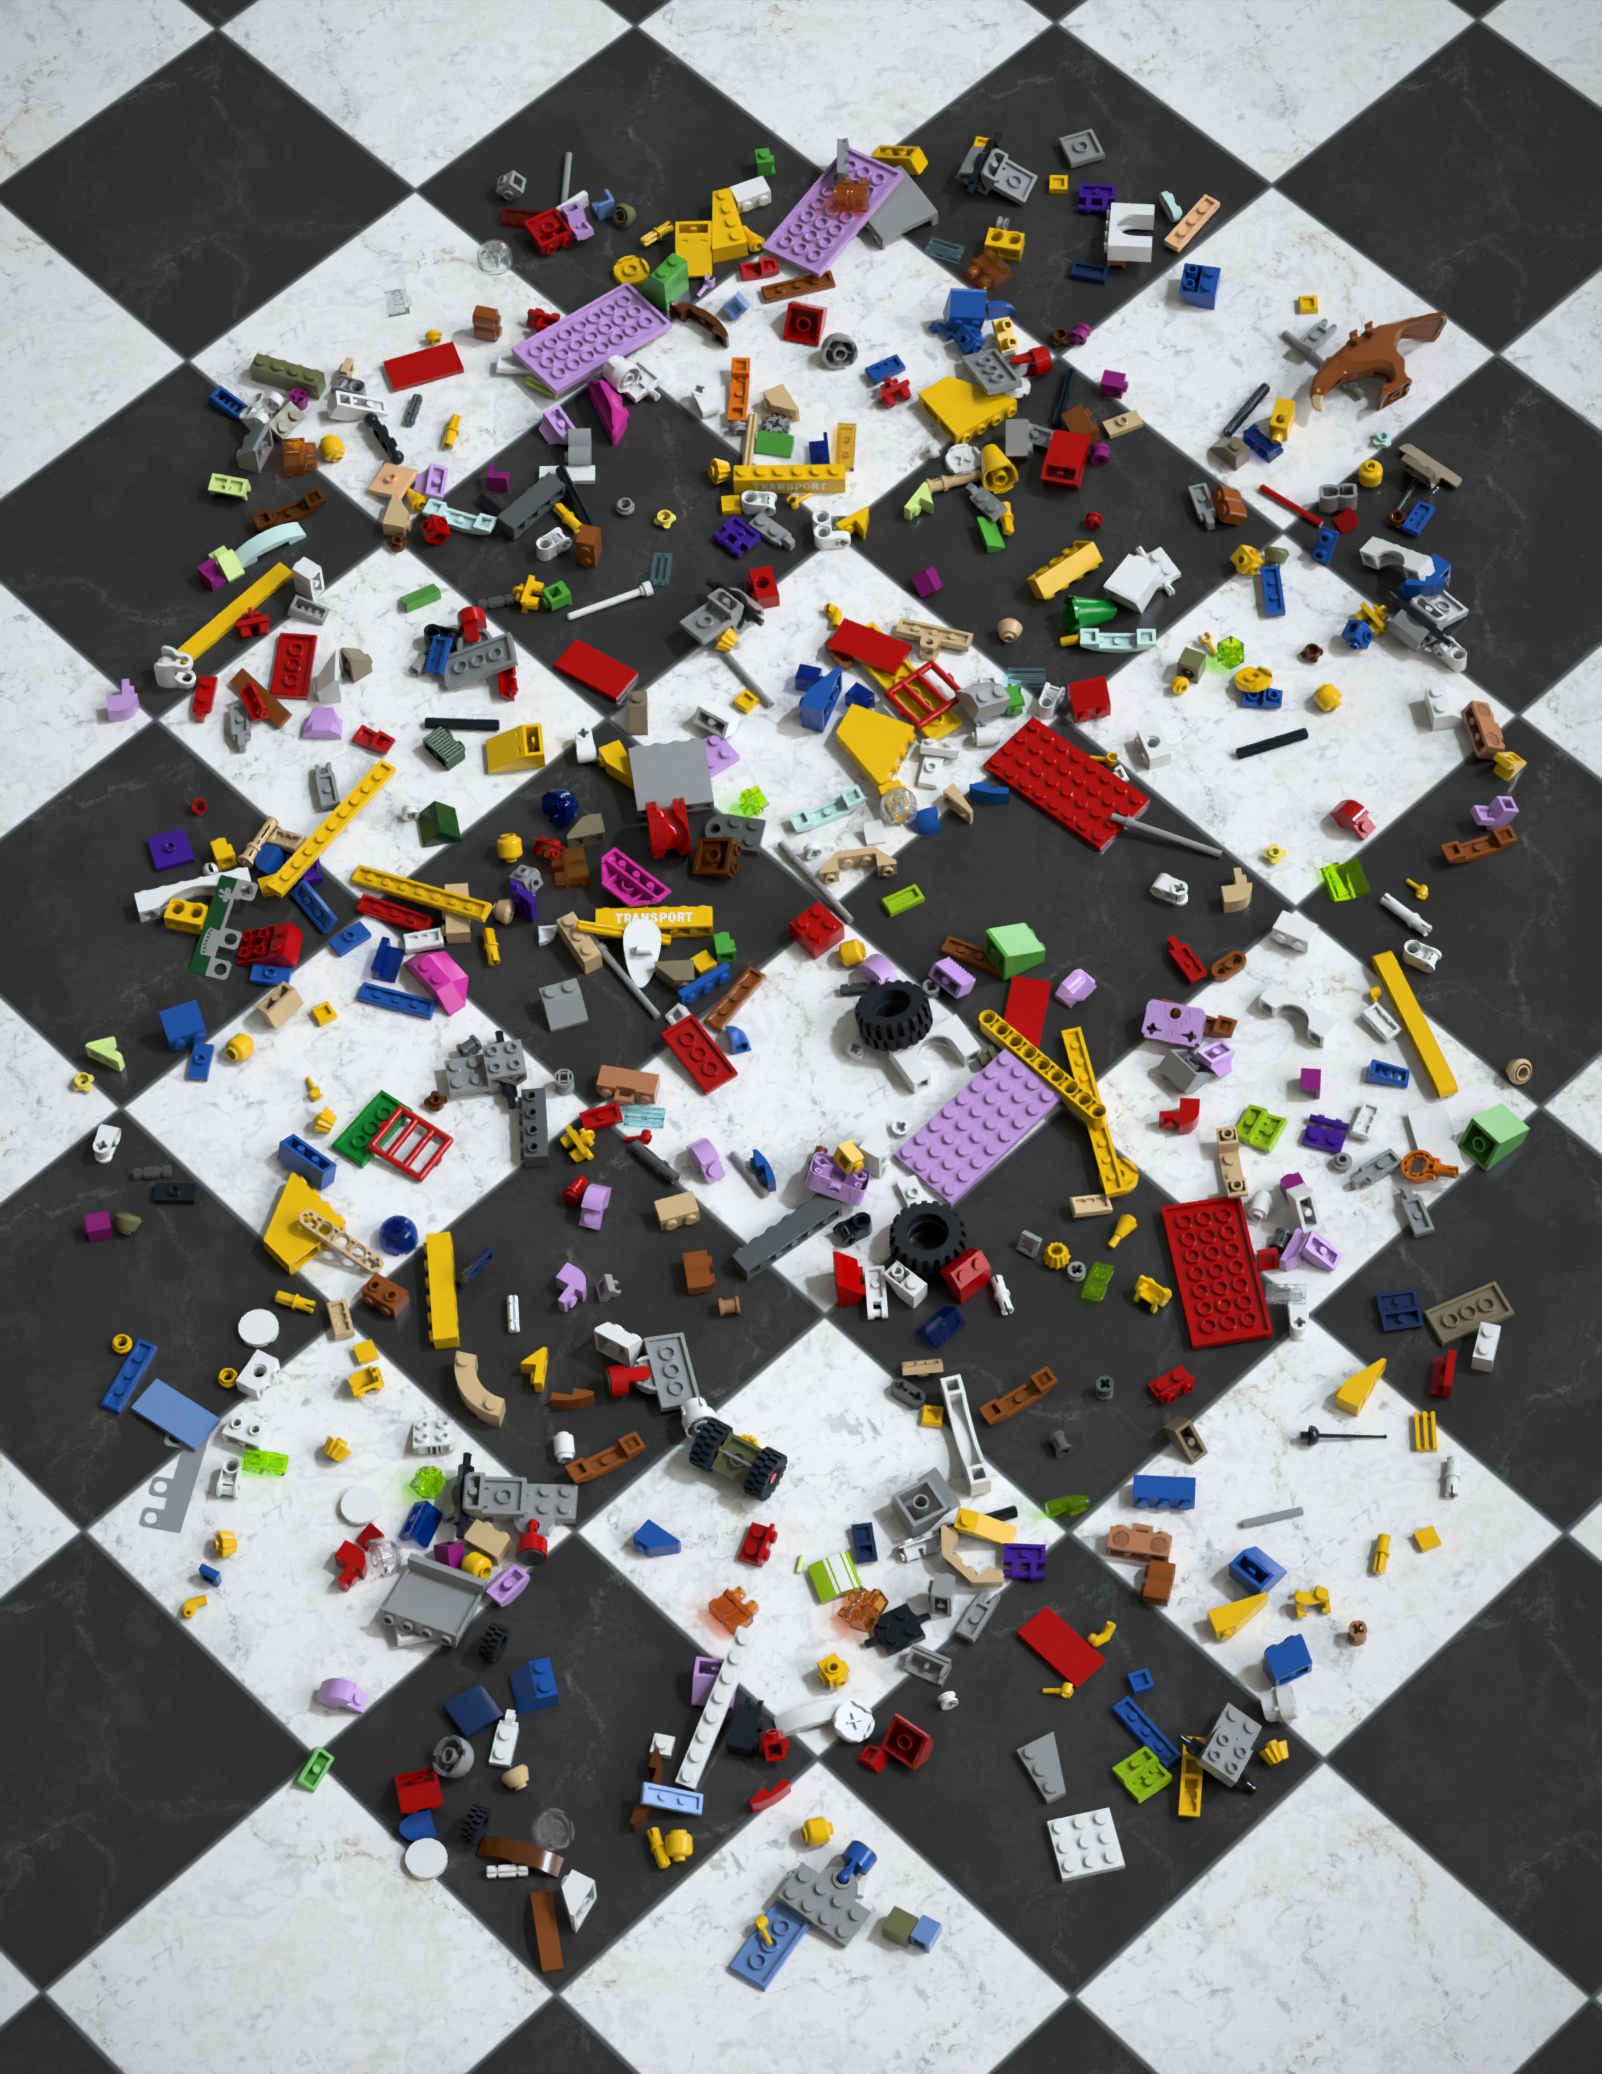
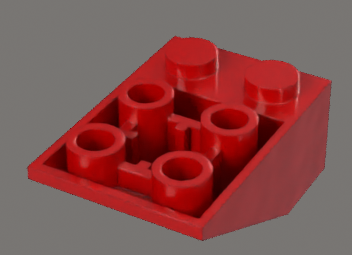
(1065, 459)
(270, 946)

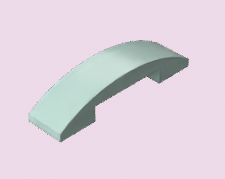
(460, 520)
(268, 540)
(1117, 642)
(828, 812)

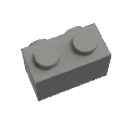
(1018, 438)
(942, 1594)

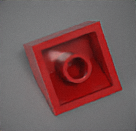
(804, 323)
(1089, 699)
(967, 1274)
(847, 1280)
(907, 1742)
(418, 1790)

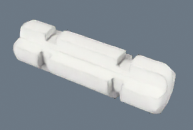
(513, 1314)
(506, 1871)

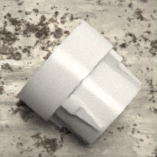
(621, 373)
(695, 1415)
(1279, 1703)

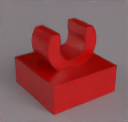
(1267, 1259)

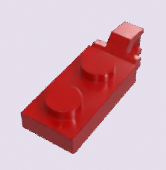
(204, 696)
(1186, 960)

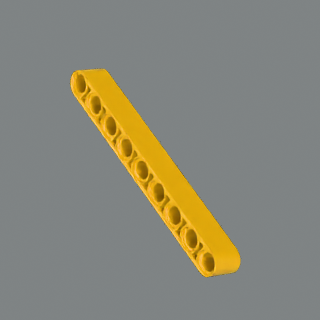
(1414, 1024)
(1050, 1074)

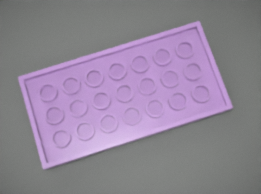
(817, 233)
(590, 336)
(978, 1127)

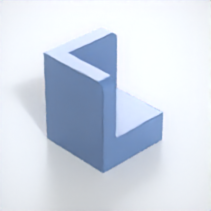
(604, 207)
(736, 305)
(925, 1933)

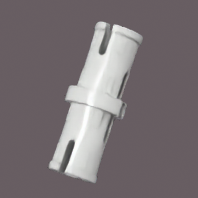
(1002, 1295)
(1452, 1476)

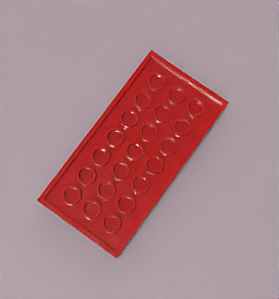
(1065, 783)
(1216, 1272)

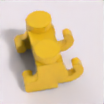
(1151, 1292)
(365, 1380)
(1303, 1599)

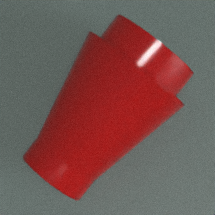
(574, 1192)

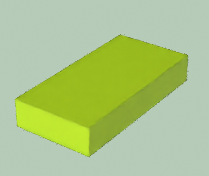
(903, 900)

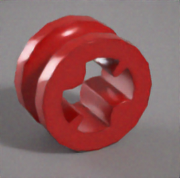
(1093, 520)

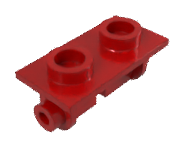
(508, 683)
(253, 702)
(546, 847)

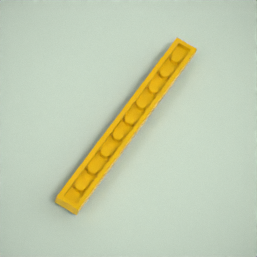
(331, 828)
(1100, 1138)

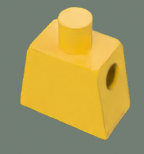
(1281, 420)

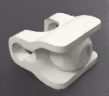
(170, 671)

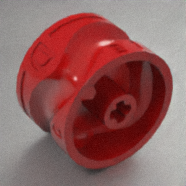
(668, 828)

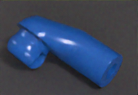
(938, 326)

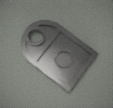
(745, 830)

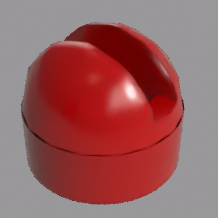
(202, 804)

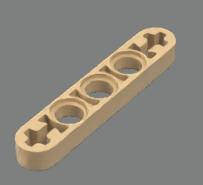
(334, 1233)

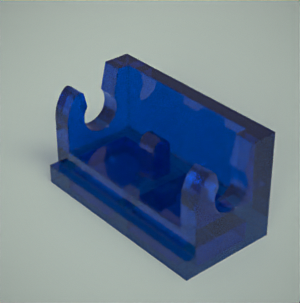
(1261, 444)

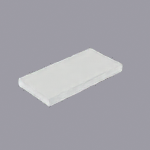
(1435, 1134)

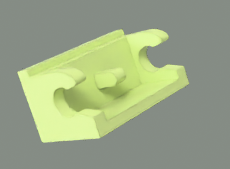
(229, 486)

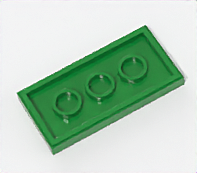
(360, 1132)

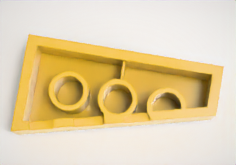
(727, 231)

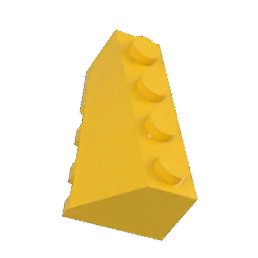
(1064, 569)

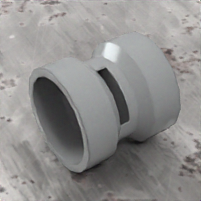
(564, 1082)

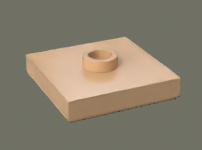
(392, 480)

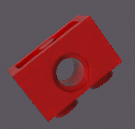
(763, 587)

